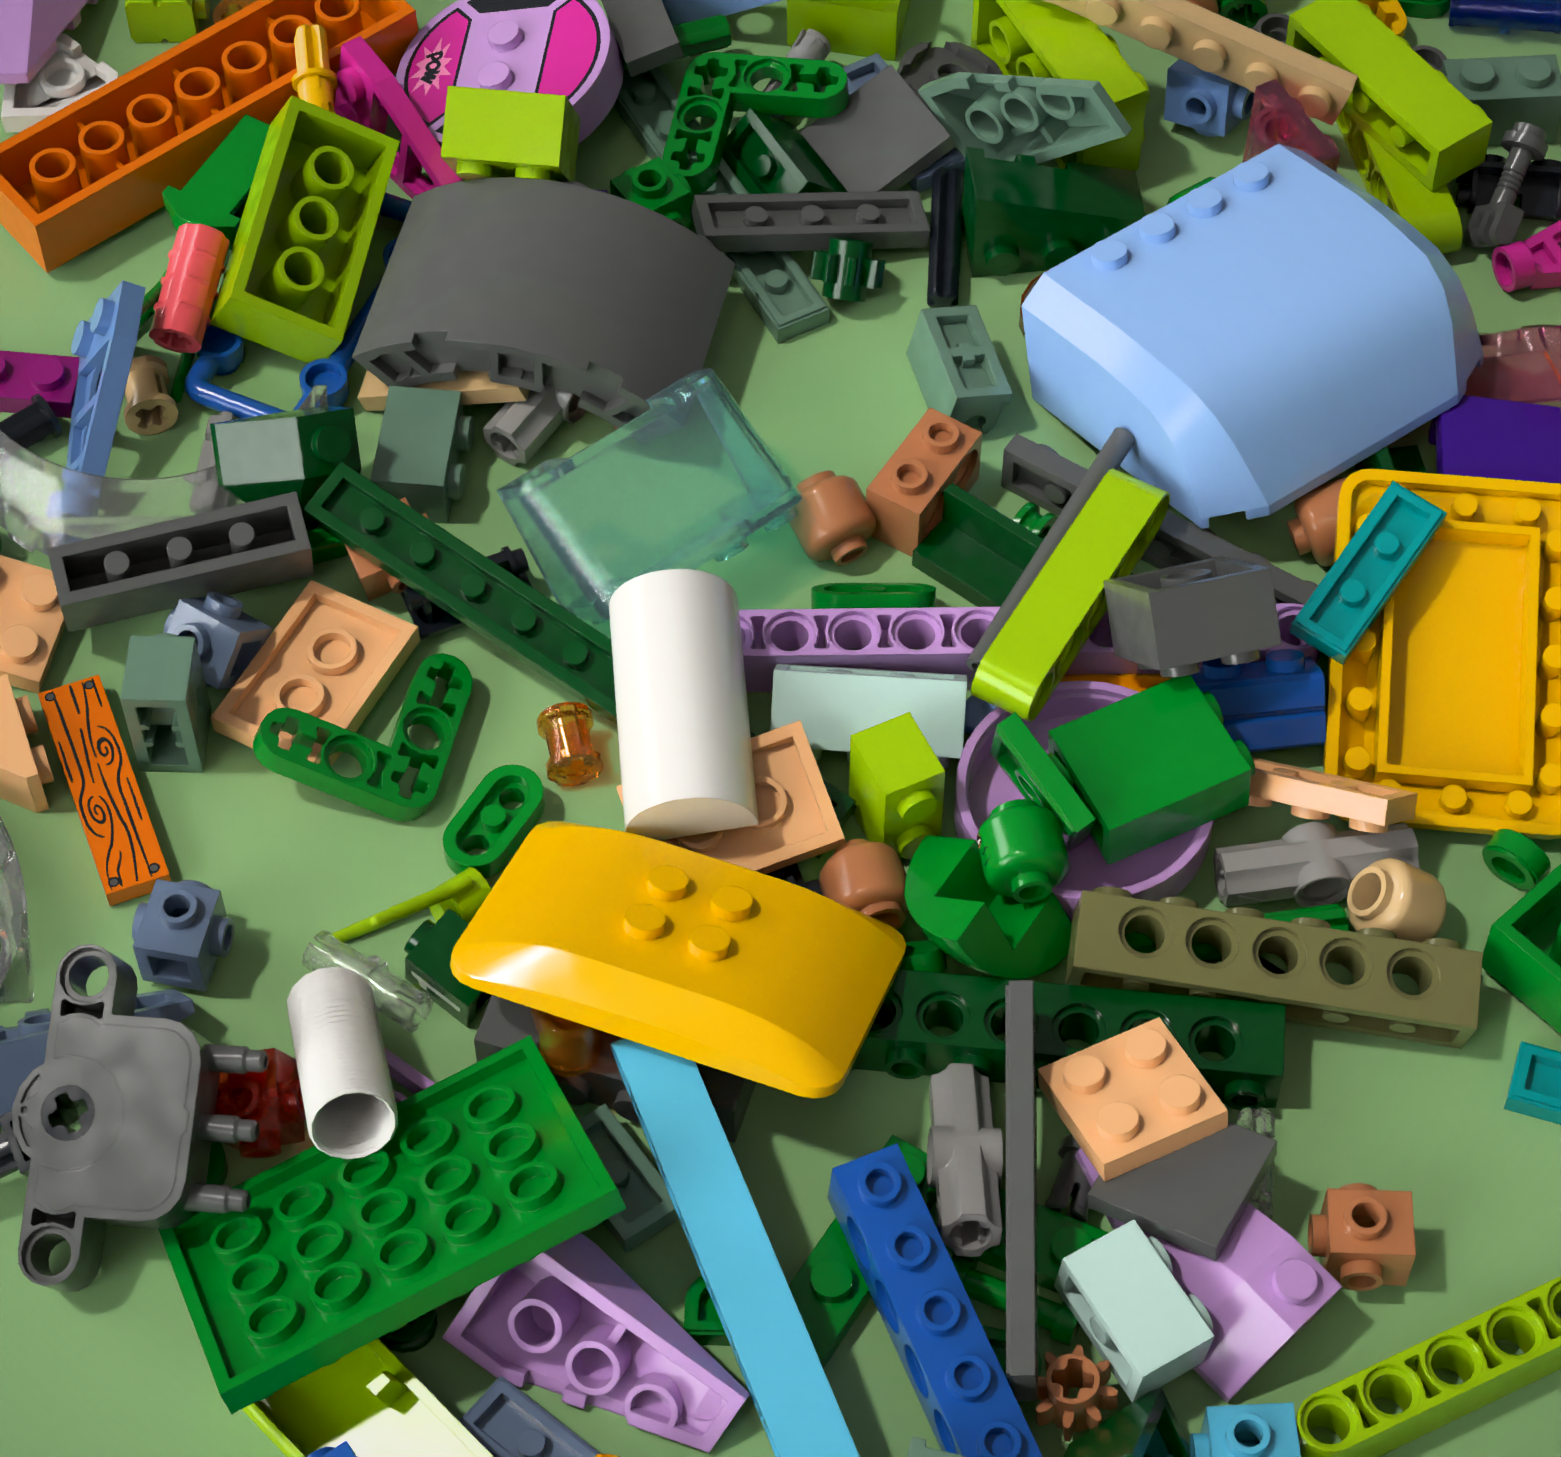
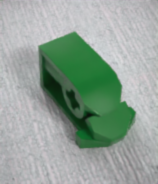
(222, 184)

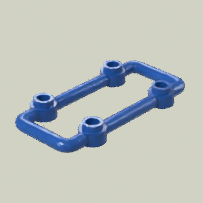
(225, 351)

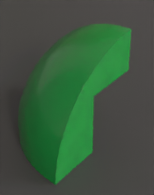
(975, 923)

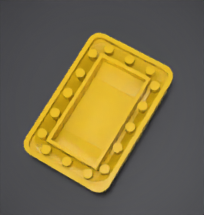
(1462, 663)
(683, 955)

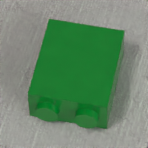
(1153, 766)

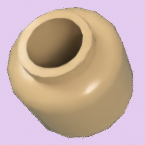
(1397, 899)

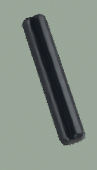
(945, 238)

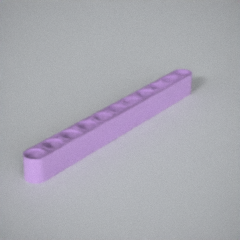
(942, 634)

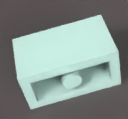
(1135, 1309)

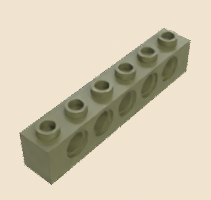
(1372, 1005)

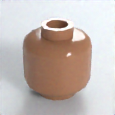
(833, 518)
(1316, 522)
(867, 879)

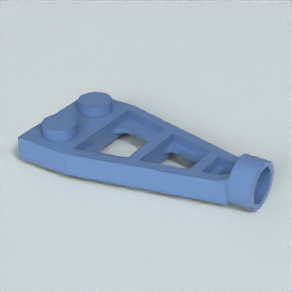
(105, 354)

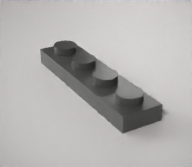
(810, 220)

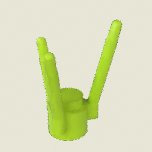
(460, 893)

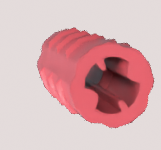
(189, 288)

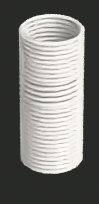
(341, 1063)

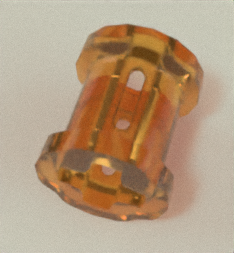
(569, 744)

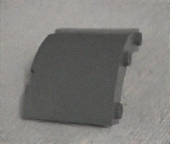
(545, 291)

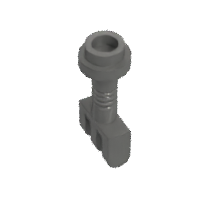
(1500, 219)

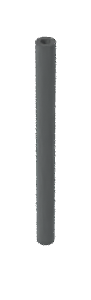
(1109, 457)

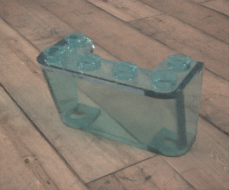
(651, 496)

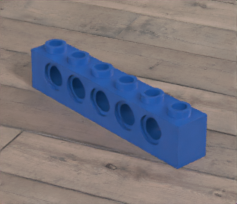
(927, 1309)

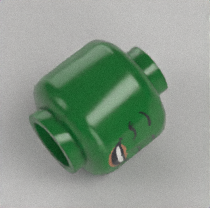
(1023, 850)

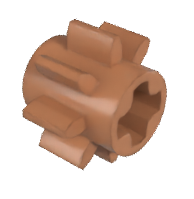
(1070, 1372)

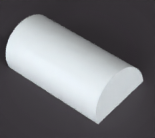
(681, 705)

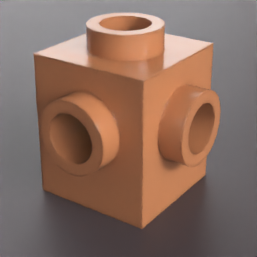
(1364, 1236)

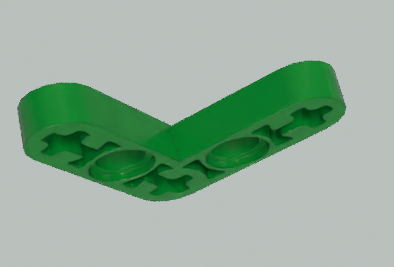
(733, 92)
(380, 764)

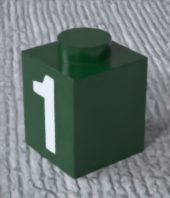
(430, 970)

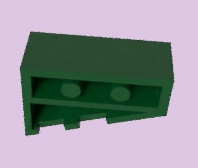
(1039, 216)

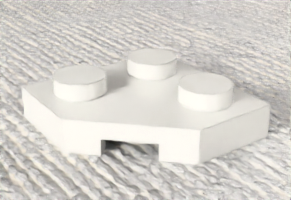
(58, 84)

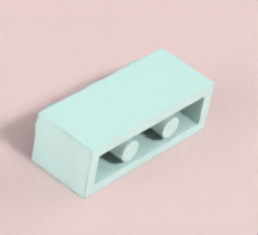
(849, 700)

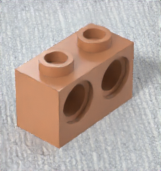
(911, 485)

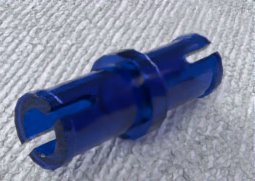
(1507, 15)

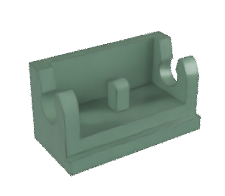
(958, 365)

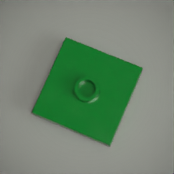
(1041, 778)

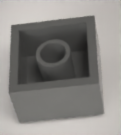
(1193, 615)

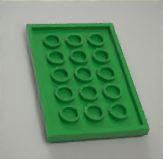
(361, 1246)

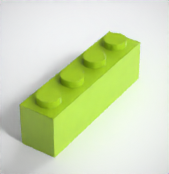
(1396, 92)

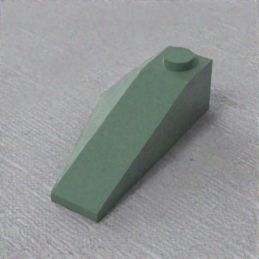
(1023, 114)

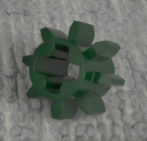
(847, 269)

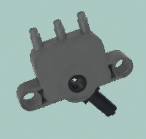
(145, 1127)

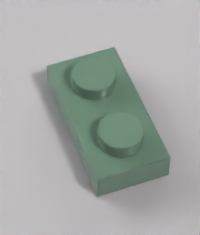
(634, 1176)

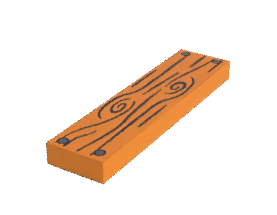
(104, 789)

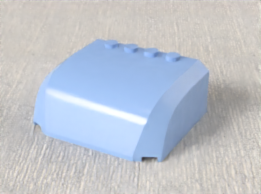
(1252, 336)

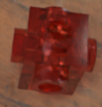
(270, 1099)

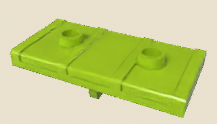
(369, 1404)

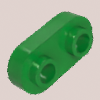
(872, 595)
(490, 826)

